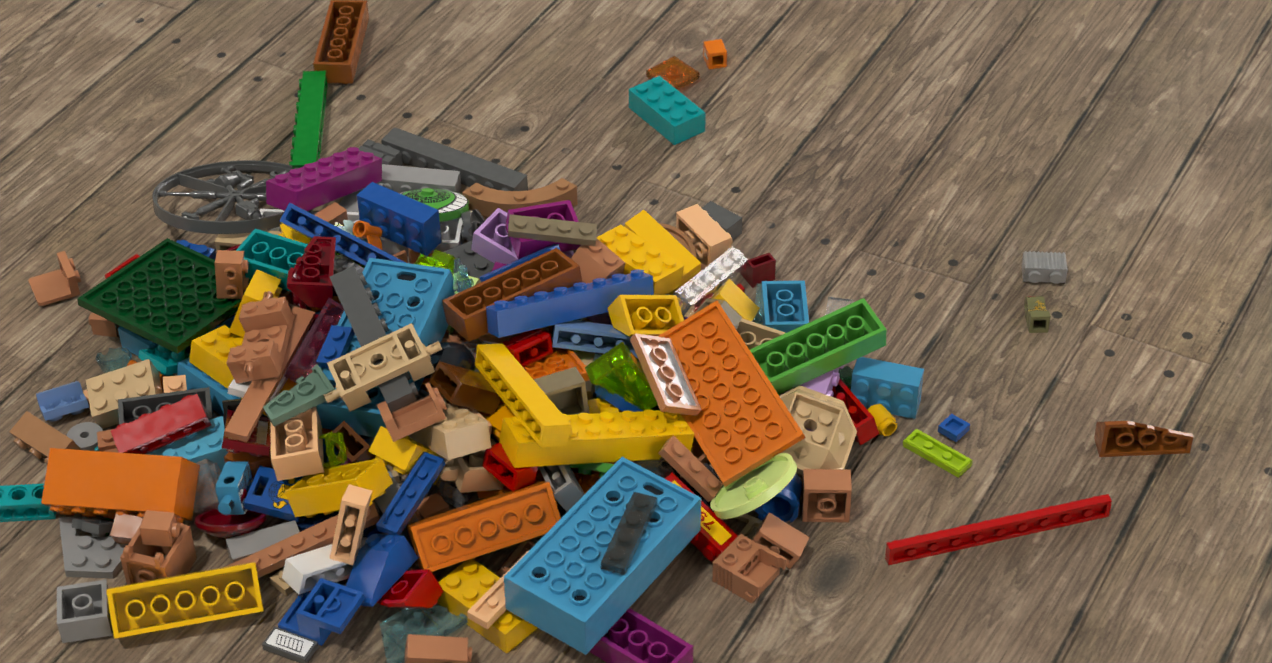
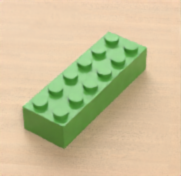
(820, 346)

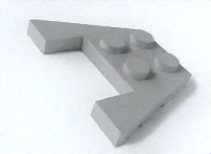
(88, 554)

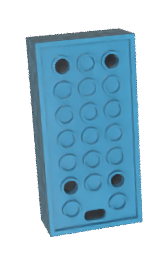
(404, 296)
(561, 577)

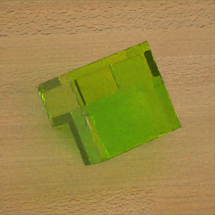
(437, 259)

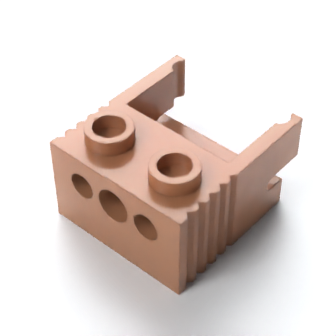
(747, 568)

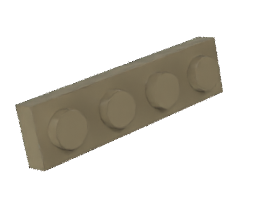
(552, 230)

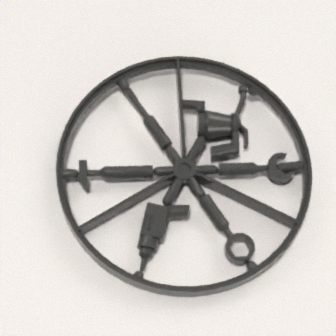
(224, 189)

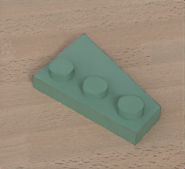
(302, 397)

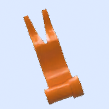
(372, 233)

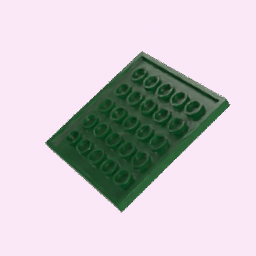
(163, 296)

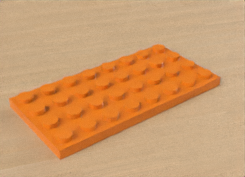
(741, 411)

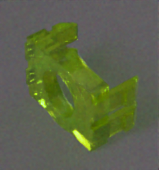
(330, 440)

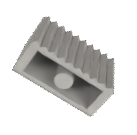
(1044, 267)

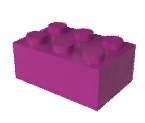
(557, 210)

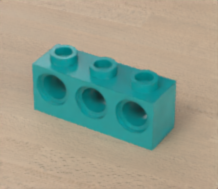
(23, 503)

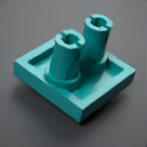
(163, 359)

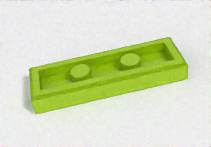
(937, 453)

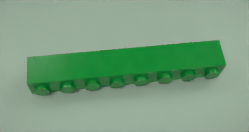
(309, 119)

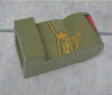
(1036, 311)

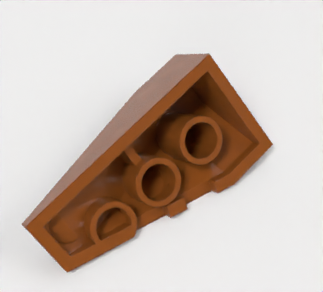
(1138, 439)

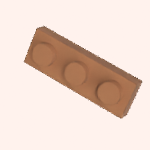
(690, 468)

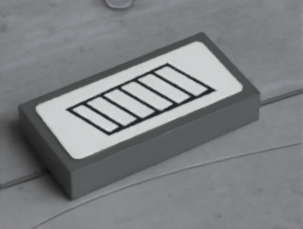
(290, 645)

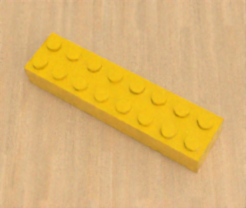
(598, 438)

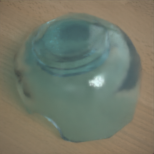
(114, 359)

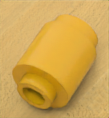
(884, 419)

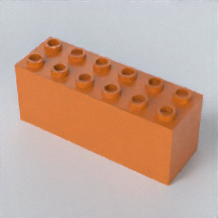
(119, 483)
(483, 526)

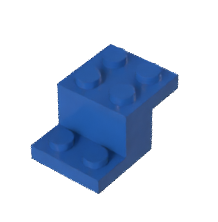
(322, 611)

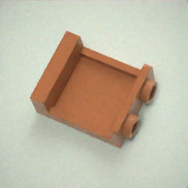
(415, 415)

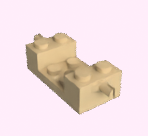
(357, 374)

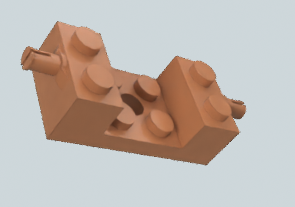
(265, 339)

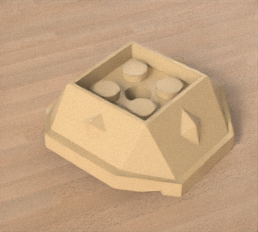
(831, 428)

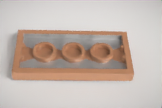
(665, 374)

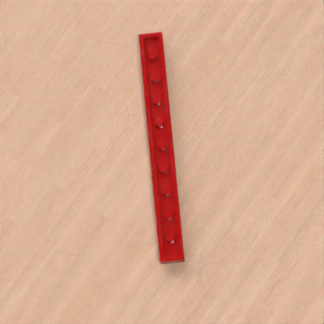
(997, 529)

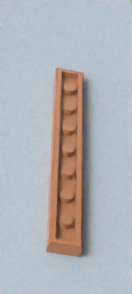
(261, 390)

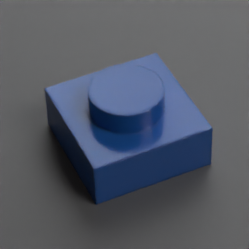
(953, 427)

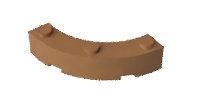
(488, 200)

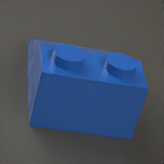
(380, 565)

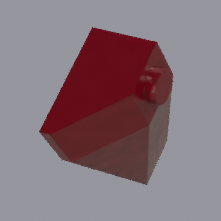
(312, 272)

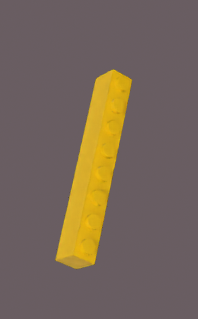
(523, 396)

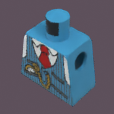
(233, 487)

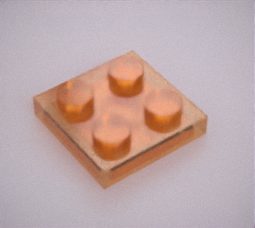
(674, 72)

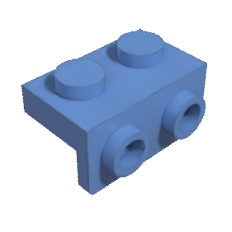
(62, 401)

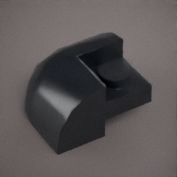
(453, 354)

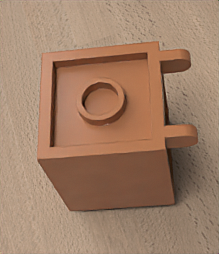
(147, 561)

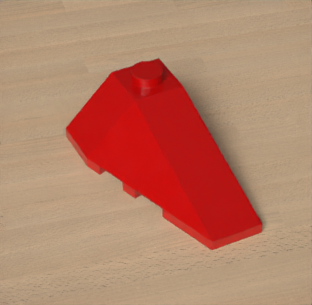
(413, 591)

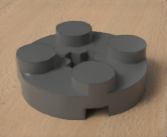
(471, 222)

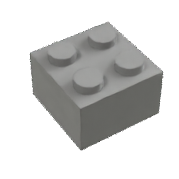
(83, 611)

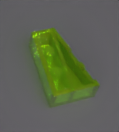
(622, 375)

